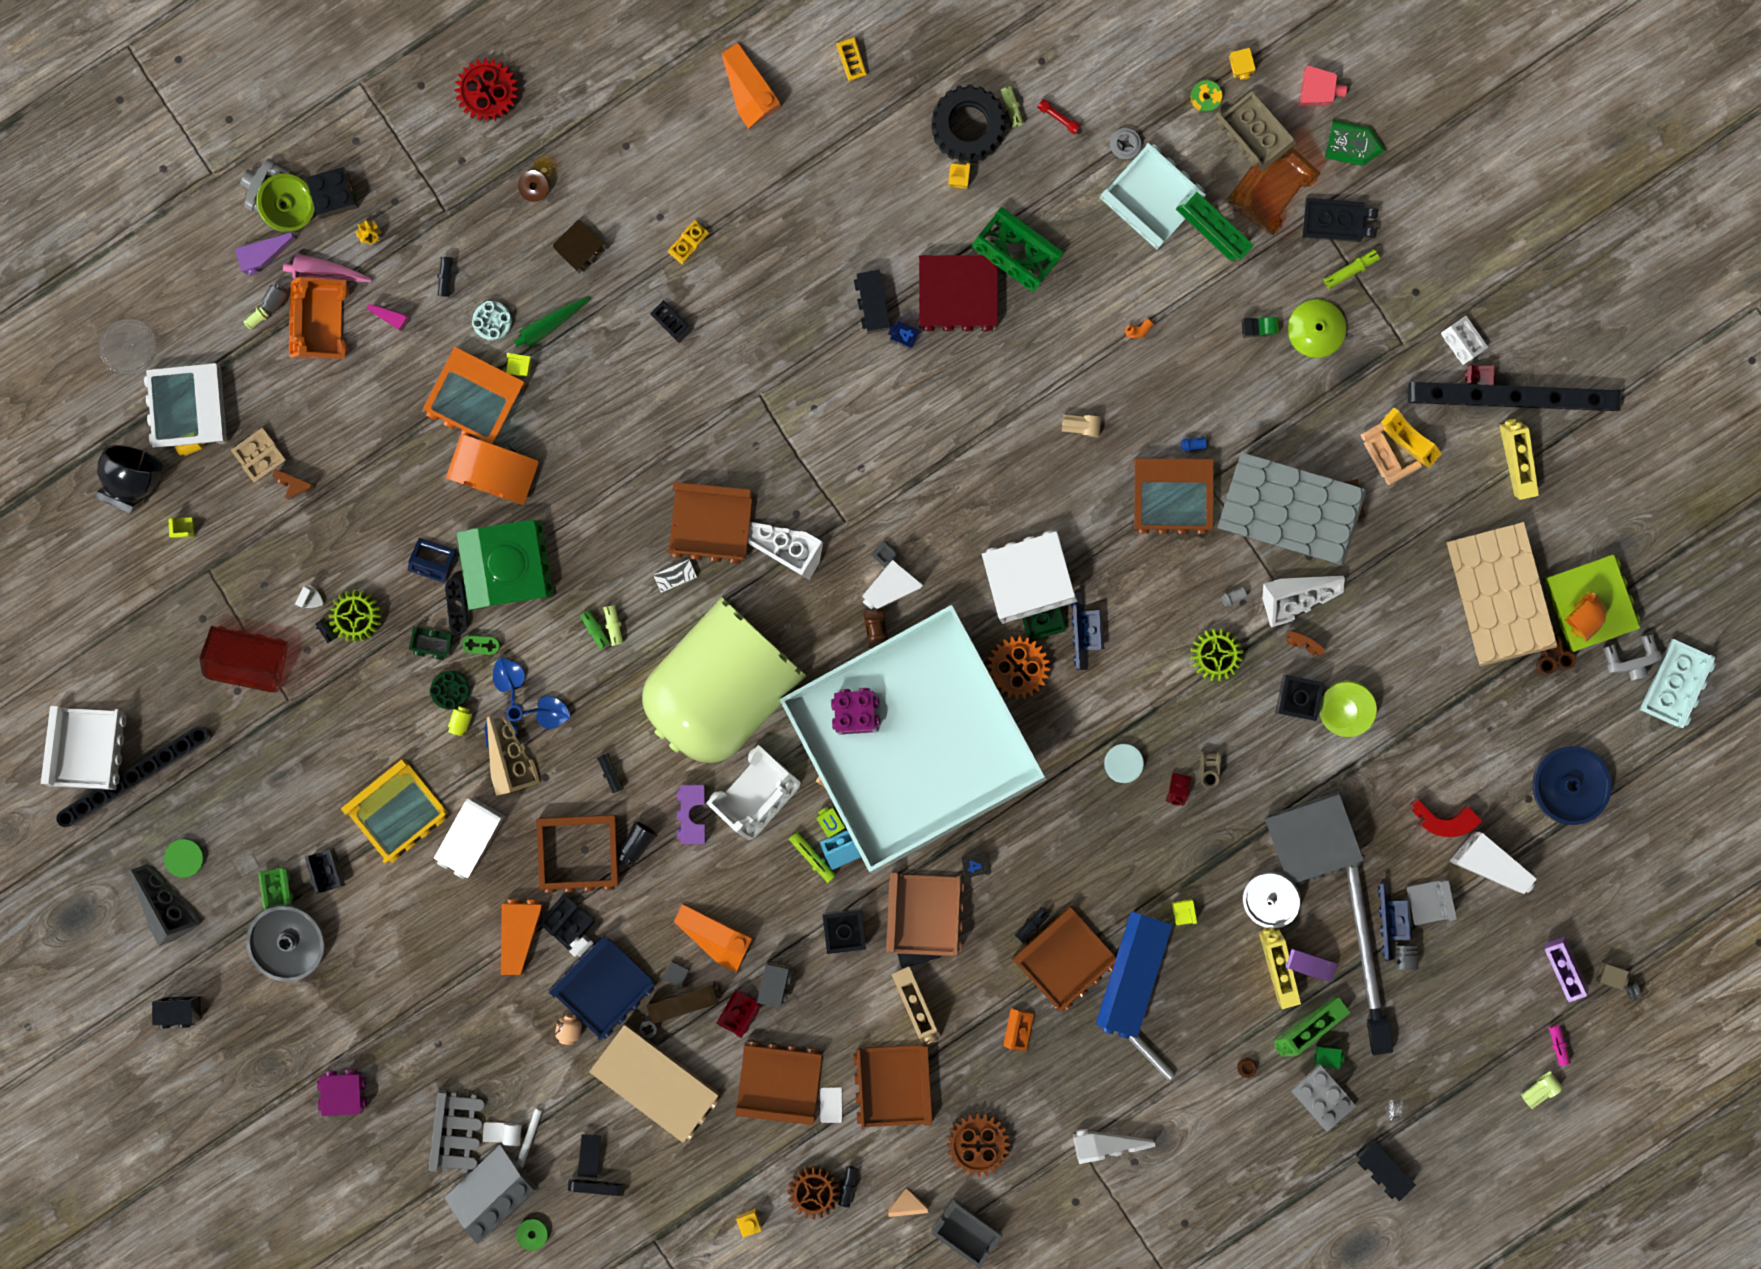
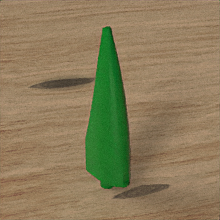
(547, 324)

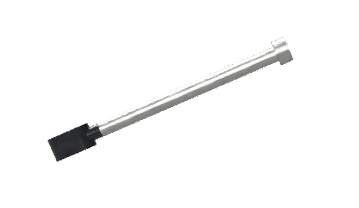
(1377, 1025)

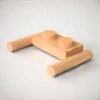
(1384, 457)

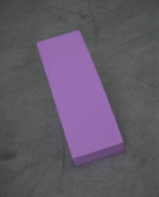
(1311, 965)

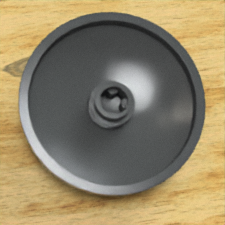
(285, 942)

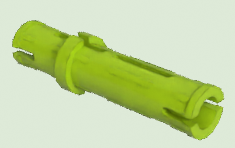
(1358, 265)
(828, 875)

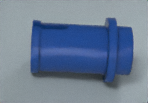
(1193, 443)

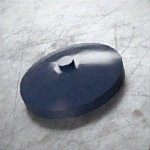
(1572, 785)

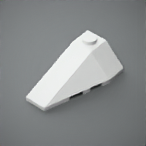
(791, 548)
(1294, 595)

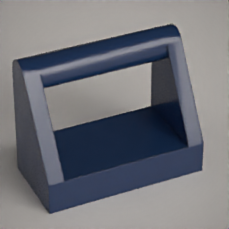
(428, 568)

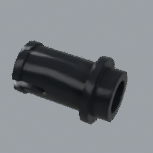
(326, 630)

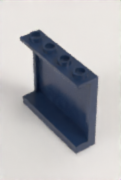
(602, 986)

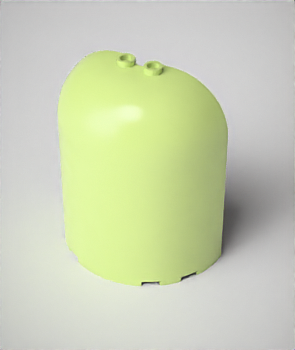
(717, 686)

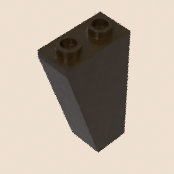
(684, 1002)

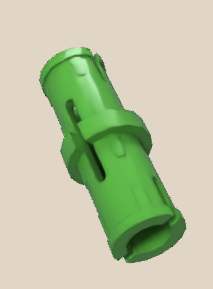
(594, 629)

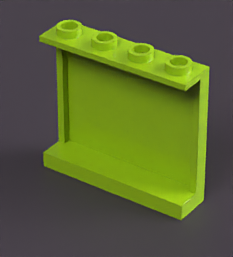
(1608, 585)

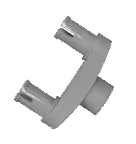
(253, 181)
(1635, 667)

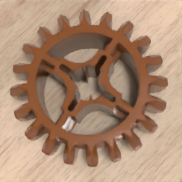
(817, 1199)

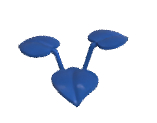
(550, 709)

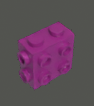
(855, 711)
(341, 1093)

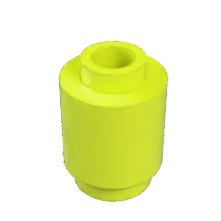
(459, 721)

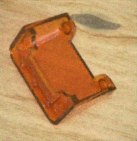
(1266, 193)

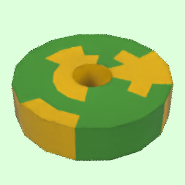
(1210, 88)

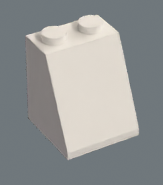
(890, 586)

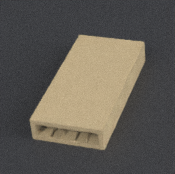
(655, 1083)

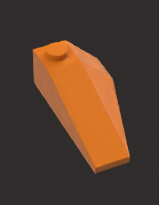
(750, 91)
(716, 938)

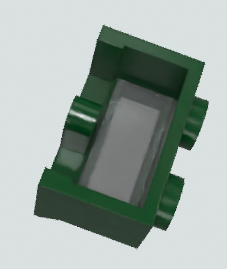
(431, 642)

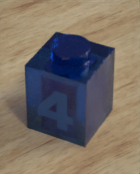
(903, 335)

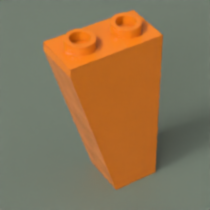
(517, 933)

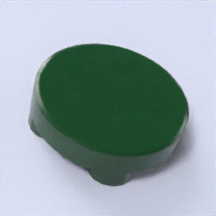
(450, 690)

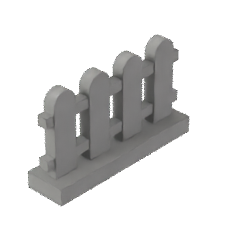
(454, 1122)

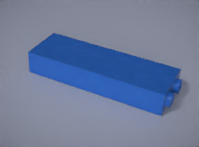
(1133, 975)

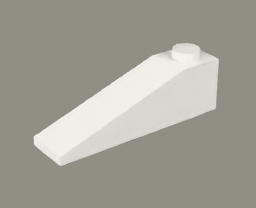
(1094, 1145)

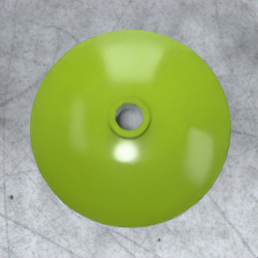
(296, 199)
(1307, 338)

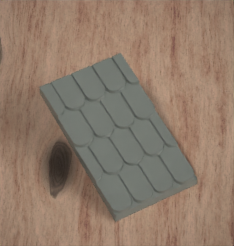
(1292, 509)

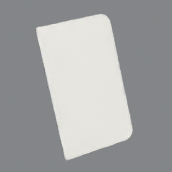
(831, 1105)

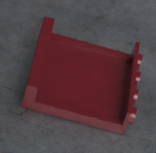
(957, 293)

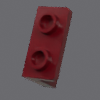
(738, 1013)

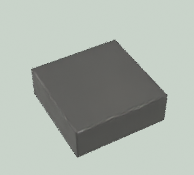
(884, 554)
(675, 974)

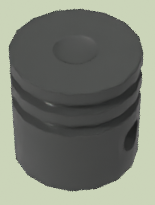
(1406, 957)

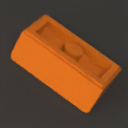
(1018, 1029)

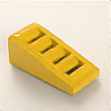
(839, 45)

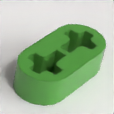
(481, 650)

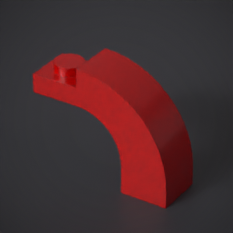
(1455, 826)

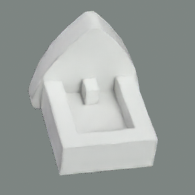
(309, 598)

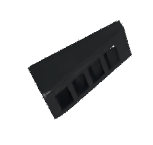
(682, 333)

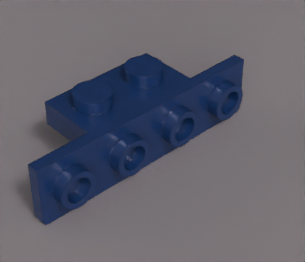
(1087, 631)
(1395, 920)

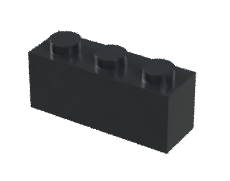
(872, 301)
(1385, 1171)

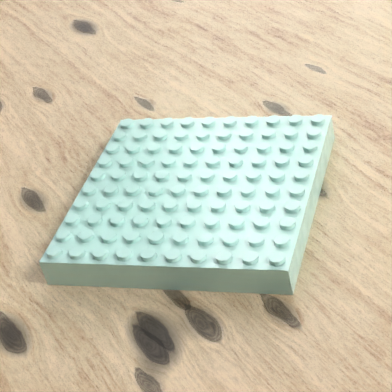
(941, 744)

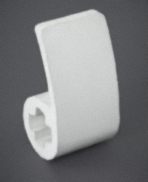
(504, 1133)

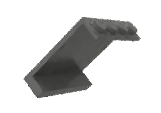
(1314, 838)

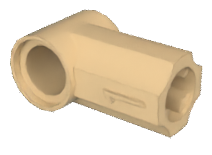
(1084, 425)

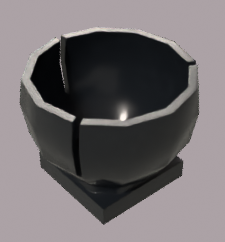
(121, 481)

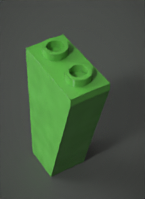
(1311, 1028)

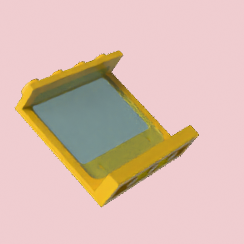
(396, 811)

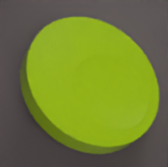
(1348, 708)

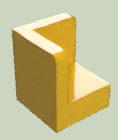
(959, 176)

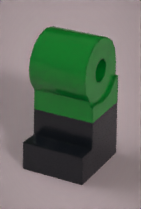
(1259, 327)

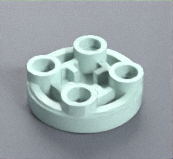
(492, 321)
(1123, 763)

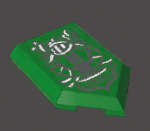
(1352, 143)

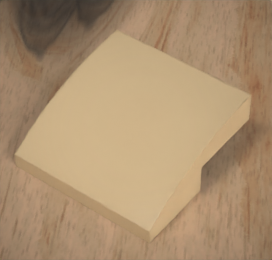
(258, 454)

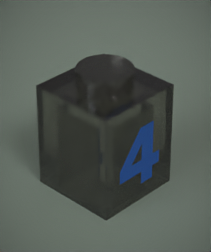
(975, 865)

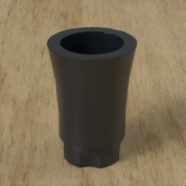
(636, 843)

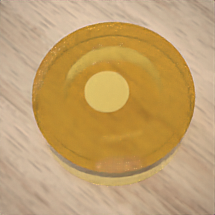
(544, 165)

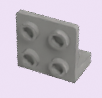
(1431, 902)

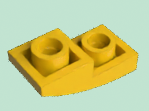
(688, 242)

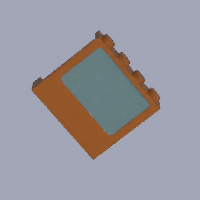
(1173, 495)

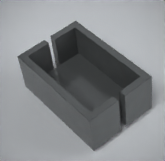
(966, 1233)

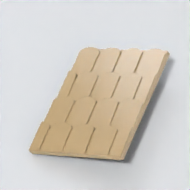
(1501, 594)

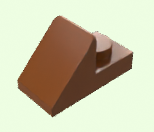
(296, 485)

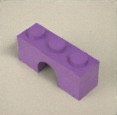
(690, 831)

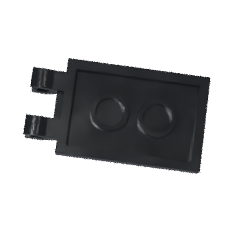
(1337, 220)

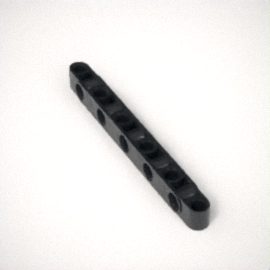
(1528, 396)

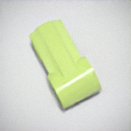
(1545, 1087)

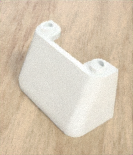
(755, 794)

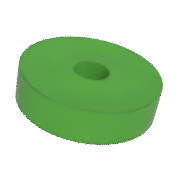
(524, 1238)

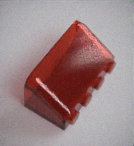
(243, 659)

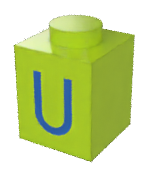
(830, 821)

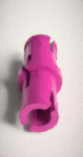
(1559, 1045)

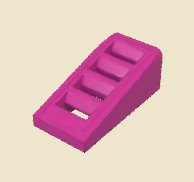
(393, 318)

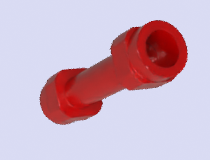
(1045, 107)

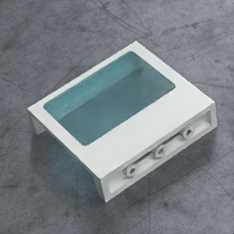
(185, 405)

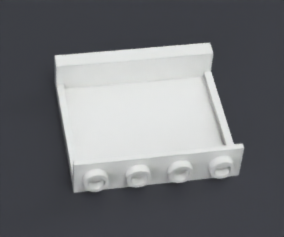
(1028, 577)
(83, 748)

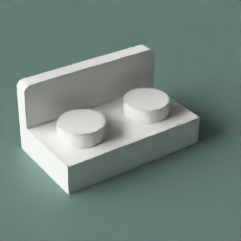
(1464, 340)

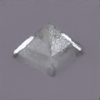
(1394, 1109)

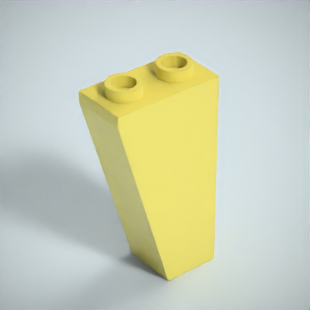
(1519, 458)
(1277, 957)

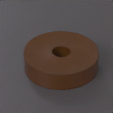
(527, 191)

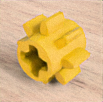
(368, 232)

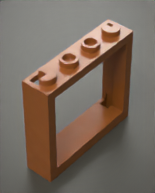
(578, 820)

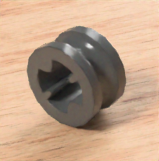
(1633, 991)
(651, 1034)

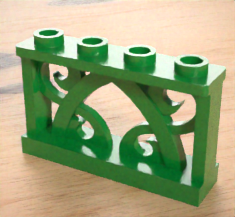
(1214, 227)
(1016, 267)

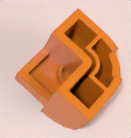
(1587, 617)

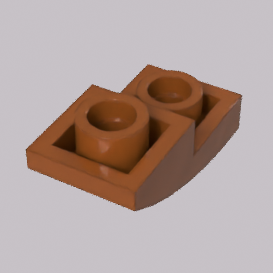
(1299, 640)

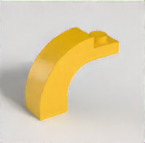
(1409, 439)

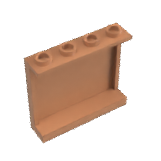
(924, 915)

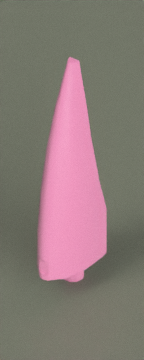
(318, 268)

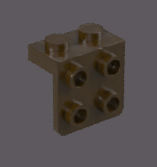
(579, 246)

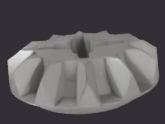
(1121, 135)

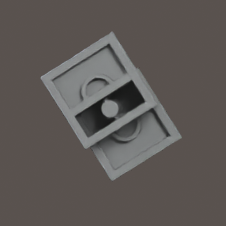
(1323, 1098)

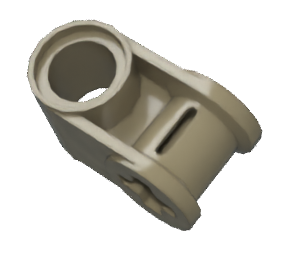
(1210, 767)

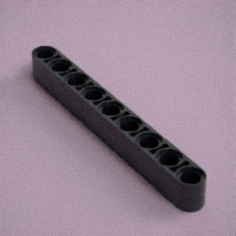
(143, 775)

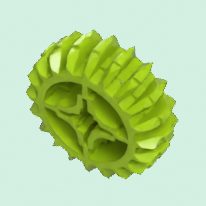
(355, 624)
(1217, 663)

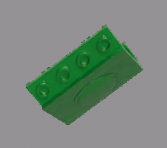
(505, 564)

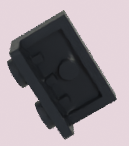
(325, 871)

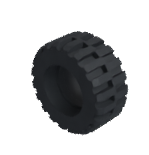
(978, 99)

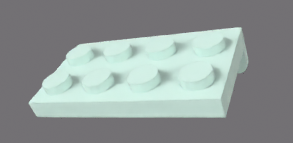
(1678, 684)

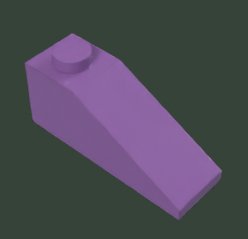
(261, 254)

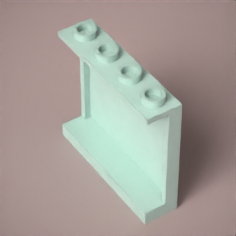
(1149, 194)

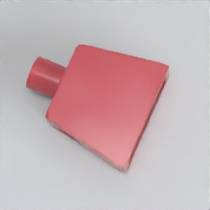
(1320, 87)

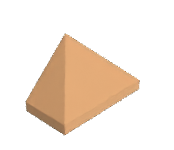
(907, 1204)

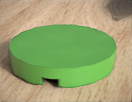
(184, 858)

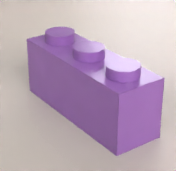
(1566, 969)

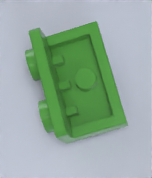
(275, 887)

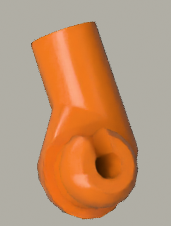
(1138, 331)

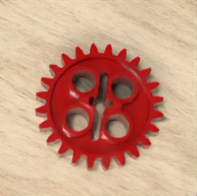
(471, 99)

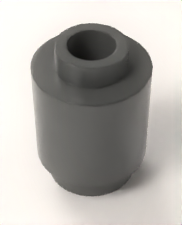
(274, 298)

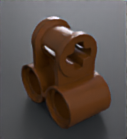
(875, 627)
(1553, 657)

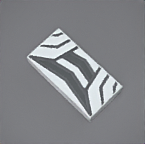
(675, 576)

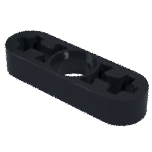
(464, 620)
(596, 1187)

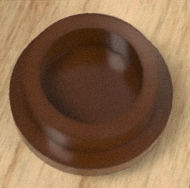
(1247, 1067)

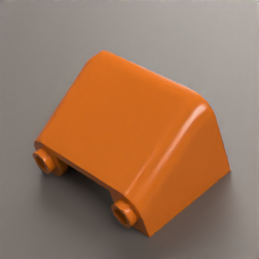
(316, 318)

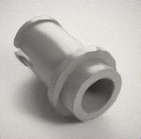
(1233, 597)

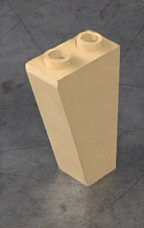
(916, 1006)

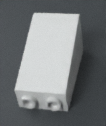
(469, 837)
(1491, 862)

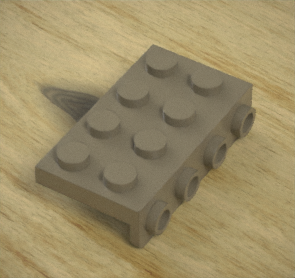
(1256, 131)

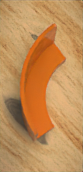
(492, 469)

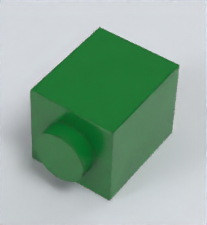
(1328, 1056)

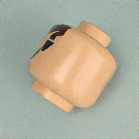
(568, 1029)

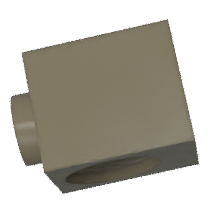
(1612, 976)

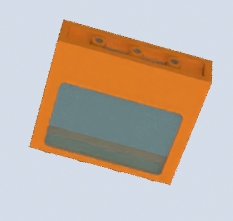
(473, 396)

